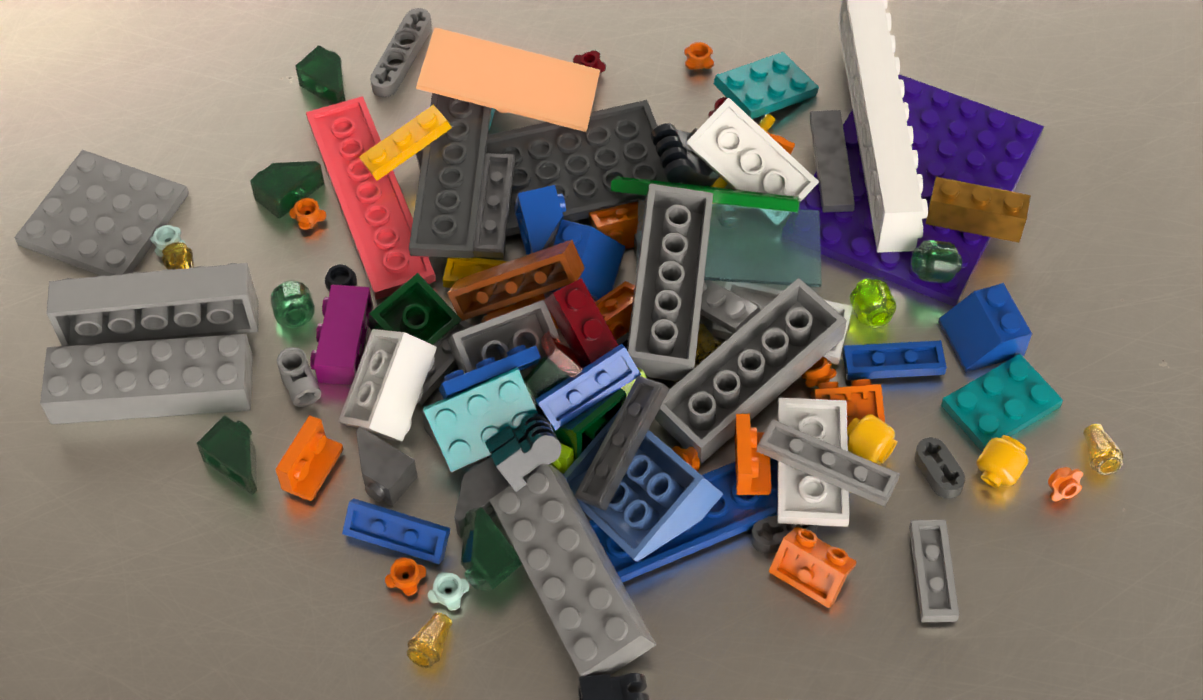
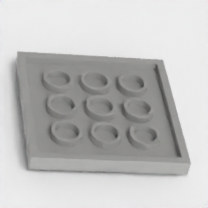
(101, 215)

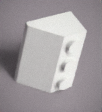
(388, 384)

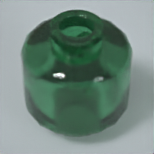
(936, 261)
(292, 304)

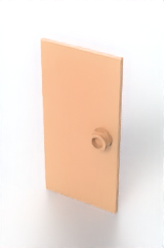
(509, 79)

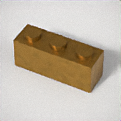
(978, 209)

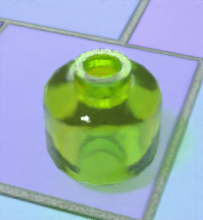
(873, 302)

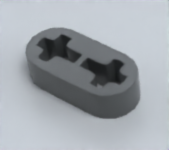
(936, 469)
(773, 528)

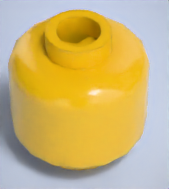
(871, 438)
(1002, 461)

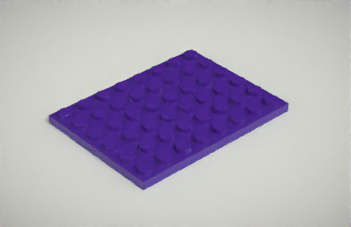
(953, 142)

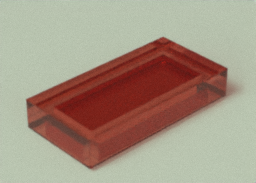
(561, 355)

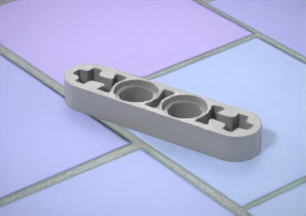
(406, 53)

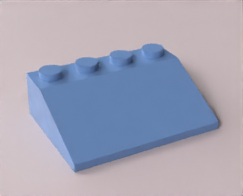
(654, 500)

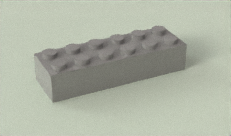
(669, 281)
(154, 305)
(750, 369)
(147, 379)
(572, 573)

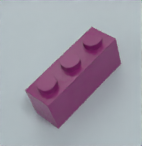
(341, 334)

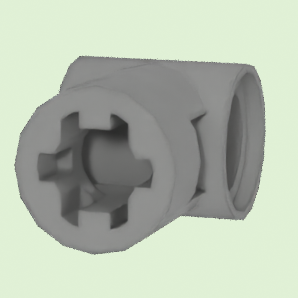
(300, 381)

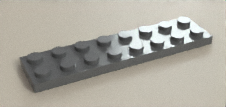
(451, 182)

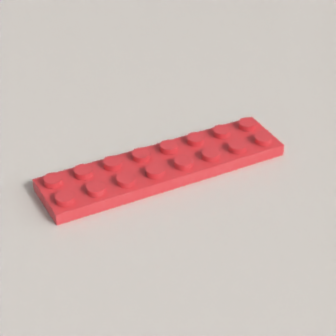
(371, 208)

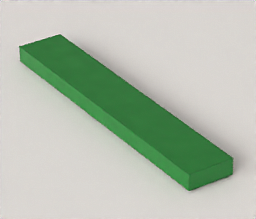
(720, 195)

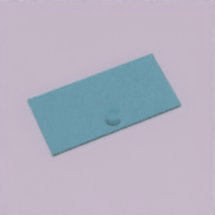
(759, 245)

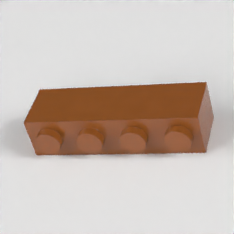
(516, 280)

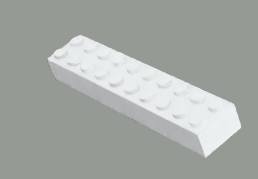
(882, 126)

